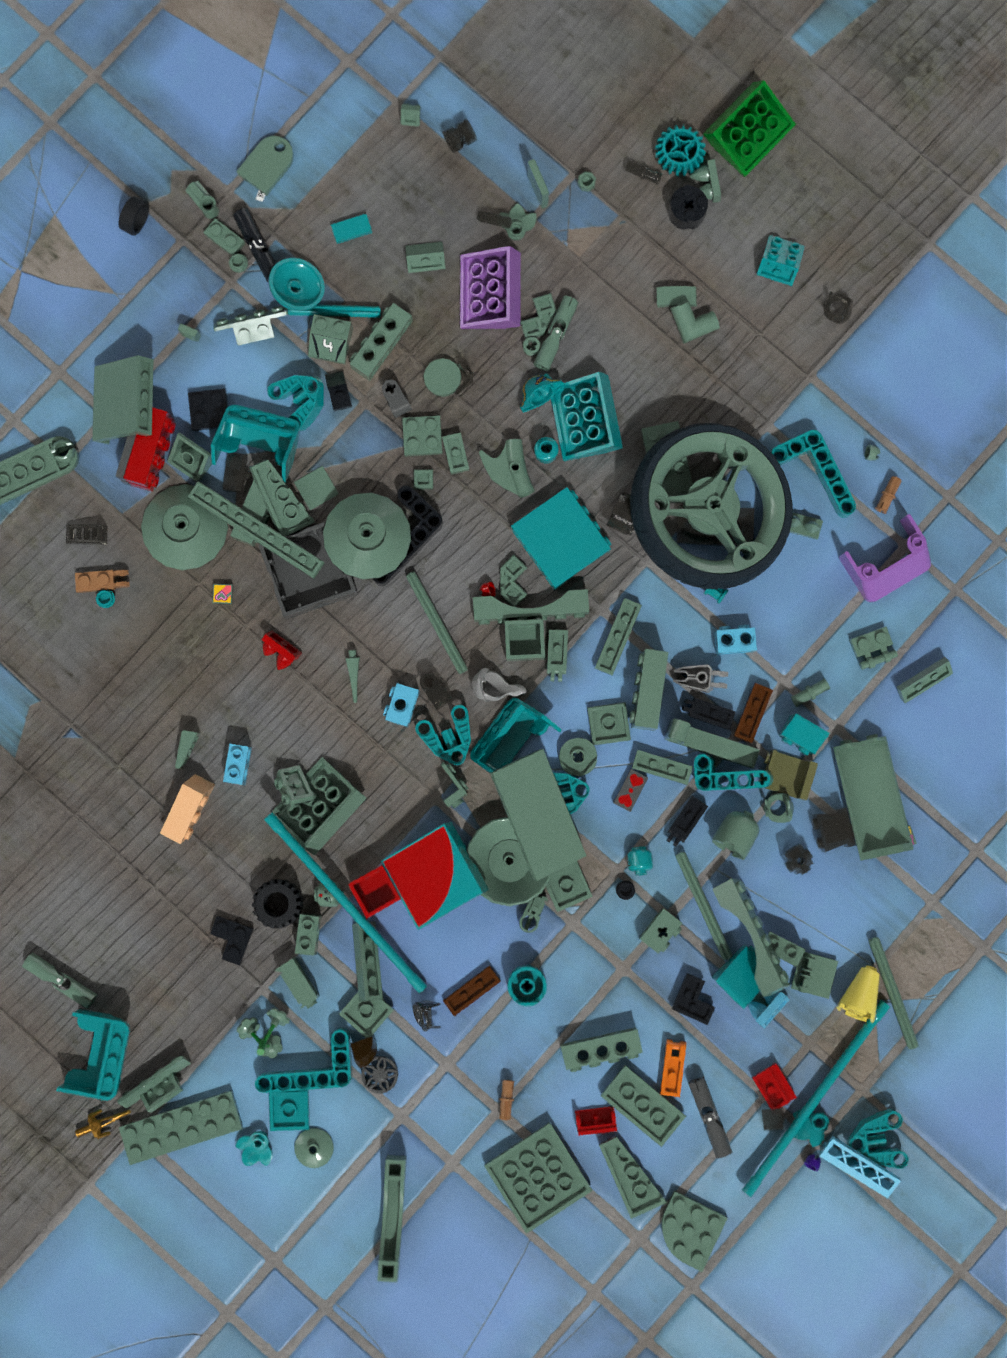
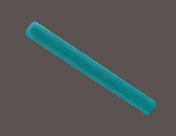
(340, 311)

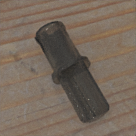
(643, 172)

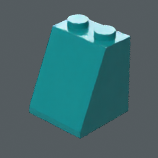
(738, 976)

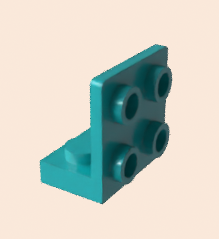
(781, 260)

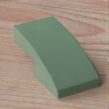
(675, 295)

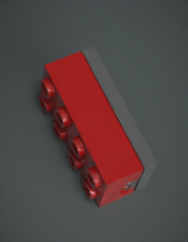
(144, 454)

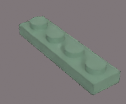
(618, 636)

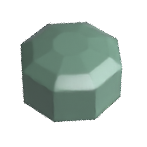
(586, 181)

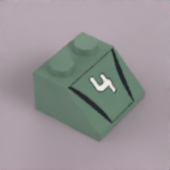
(330, 339)

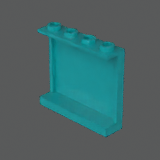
(561, 537)

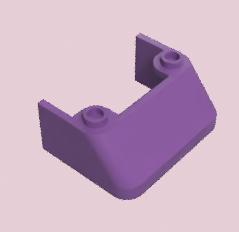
(875, 584)

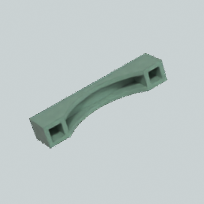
(571, 603)
(768, 973)
(392, 1218)

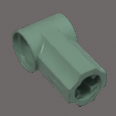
(202, 199)

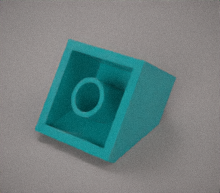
(803, 734)

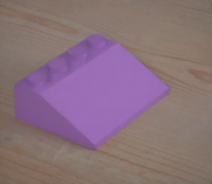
(490, 289)

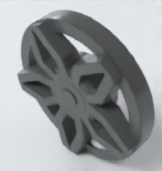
(380, 1075)

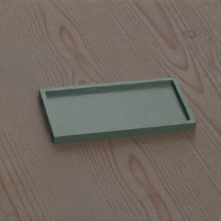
(538, 814)

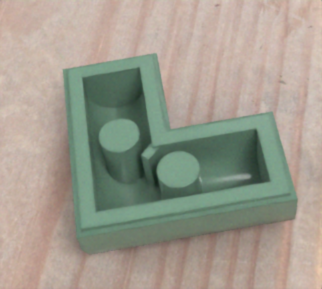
(692, 327)

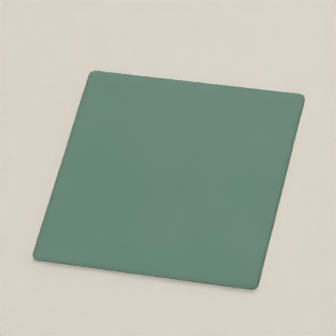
(316, 488)

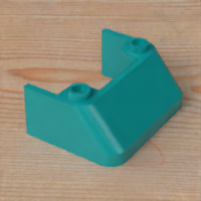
(257, 430)
(509, 734)

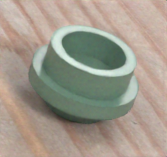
(238, 263)

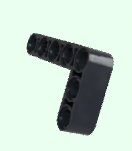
(424, 526)

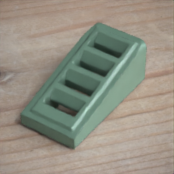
(187, 742)

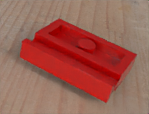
(774, 1087)

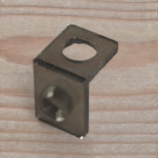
(467, 377)

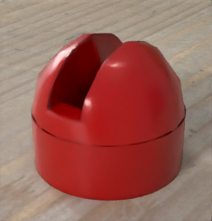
(488, 589)

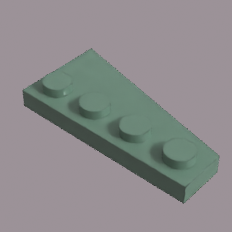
(281, 504)
(633, 1184)

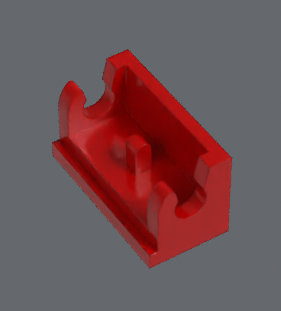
(596, 1120)

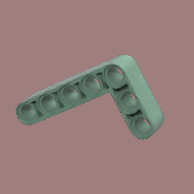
(682, 734)

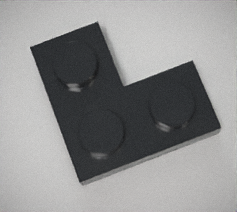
(236, 935)
(688, 1002)

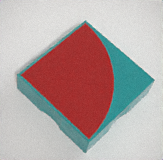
(434, 875)

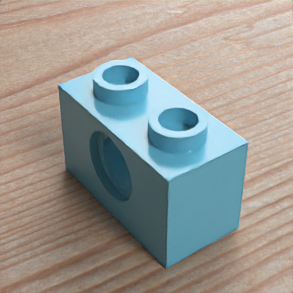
(405, 693)

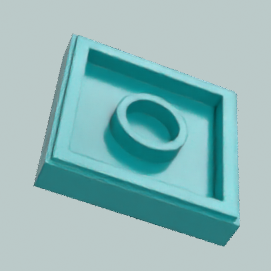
(289, 1110)

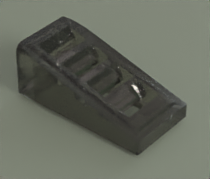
(98, 537)

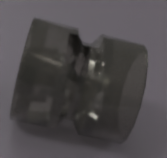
(460, 135)

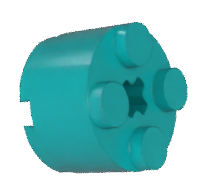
(535, 992)

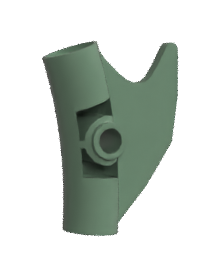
(501, 469)

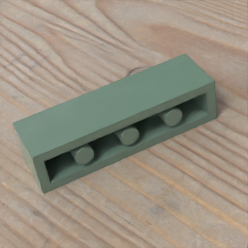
(256, 507)

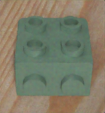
(456, 798)

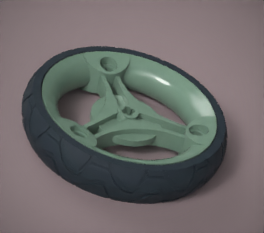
(697, 508)

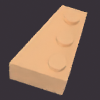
(187, 808)

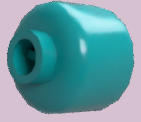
(549, 444)
(640, 860)

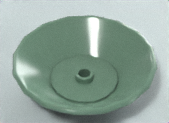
(186, 546)
(372, 554)
(506, 883)

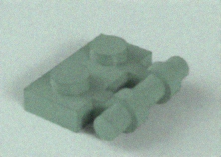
(870, 642)

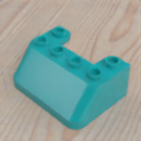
(105, 1059)

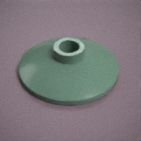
(323, 1144)

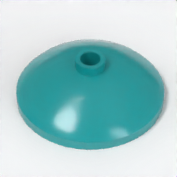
(300, 276)

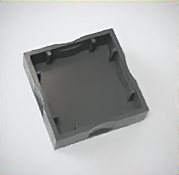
(299, 592)

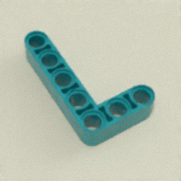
(820, 467)
(313, 1074)

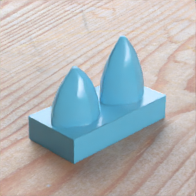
(764, 1014)

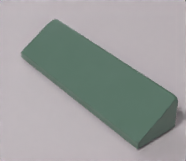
(367, 965)

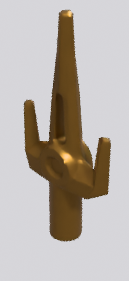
(96, 1125)

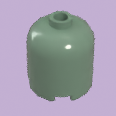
(737, 833)

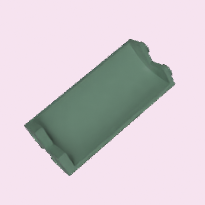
(873, 797)

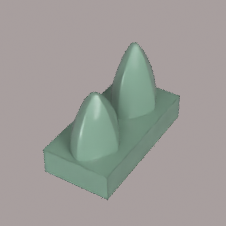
(708, 173)
(806, 526)

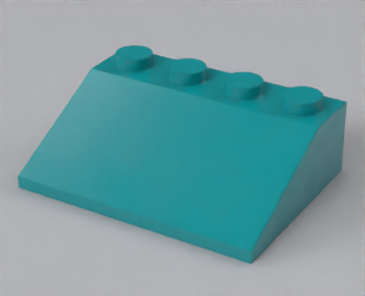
(586, 417)

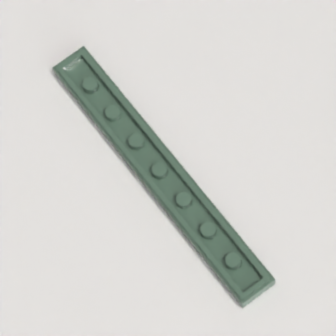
(256, 529)

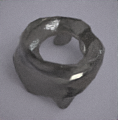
(838, 318)
(421, 1008)

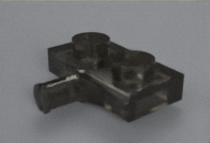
(236, 472)

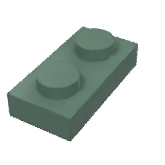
(224, 237)
(455, 453)

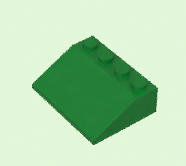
(750, 127)

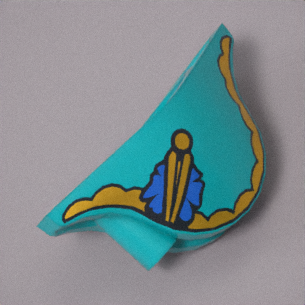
(538, 391)

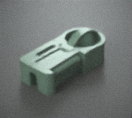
(534, 910)

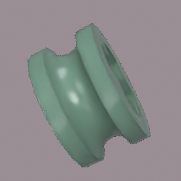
(537, 346)

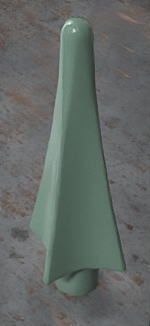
(353, 667)

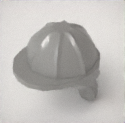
(492, 686)

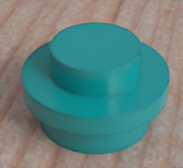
(105, 598)

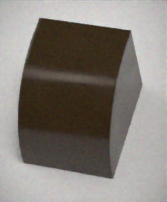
(364, 1051)

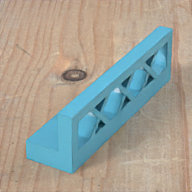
(858, 1169)

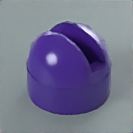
(812, 1163)

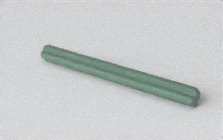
(436, 622)
(703, 905)
(893, 993)

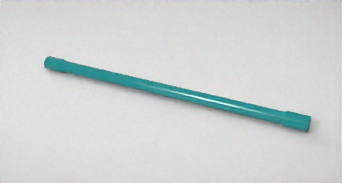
(279, 828)
(756, 1180)

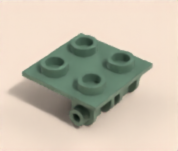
(814, 975)

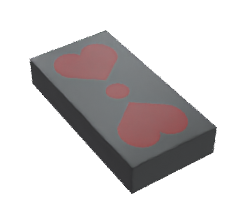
(630, 790)

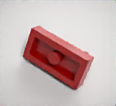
(275, 643)

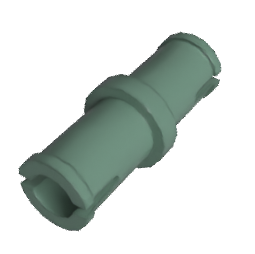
(810, 692)

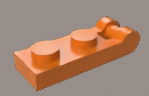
(673, 1068)

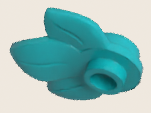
(811, 1130)
(254, 1151)

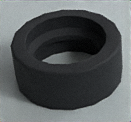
(133, 216)

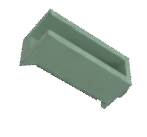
(298, 983)

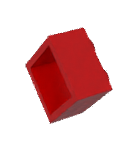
(374, 891)

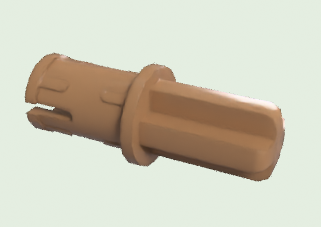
(888, 495)
(506, 1099)

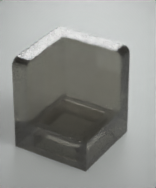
(773, 1119)

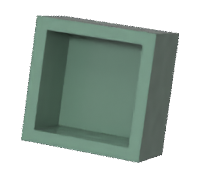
(524, 640)

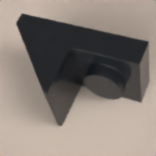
(338, 391)

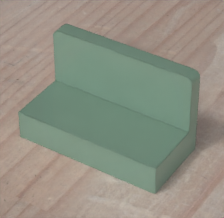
(425, 257)

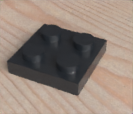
(207, 408)

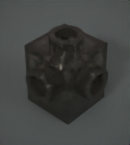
(791, 857)

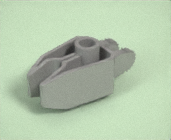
(700, 678)

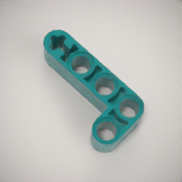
(734, 777)

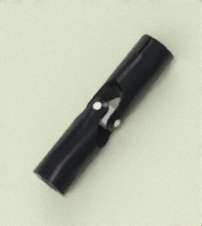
(255, 242)

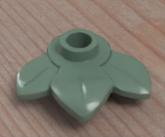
(520, 221)

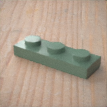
(924, 680)
(662, 767)

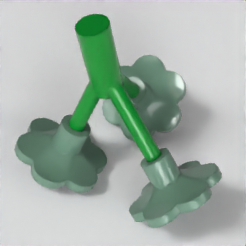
(270, 1045)

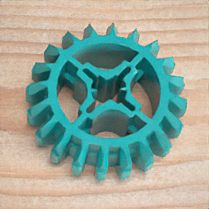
(675, 137)

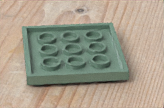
(538, 1177)

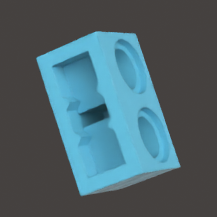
(736, 645)
(237, 764)

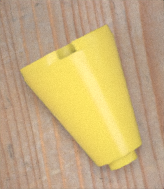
(861, 995)

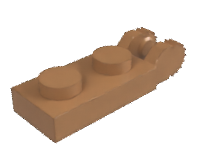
(99, 580)

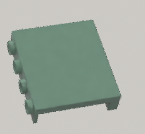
(123, 399)

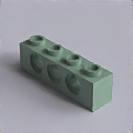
(391, 314)
(609, 1040)

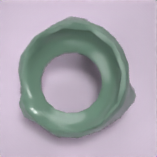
(787, 816)

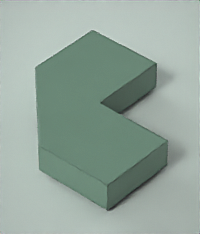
(538, 325)
(508, 574)

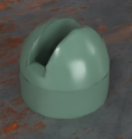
(871, 453)

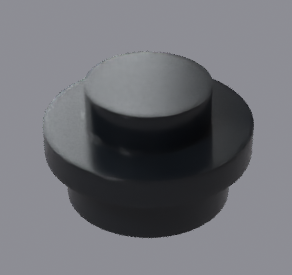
(625, 890)

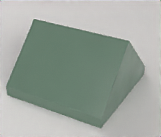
(189, 458)

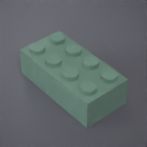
(649, 689)

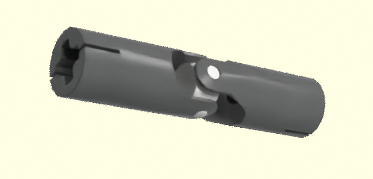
(714, 1129)

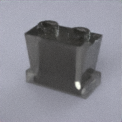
(833, 830)

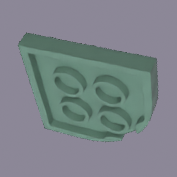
(691, 1229)

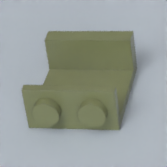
(789, 774)

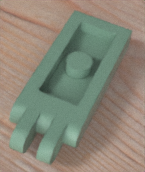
(557, 653)

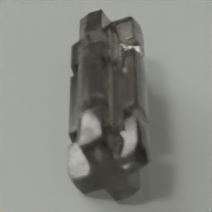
(494, 219)

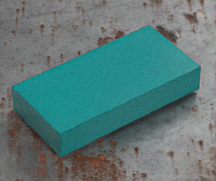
(351, 228)

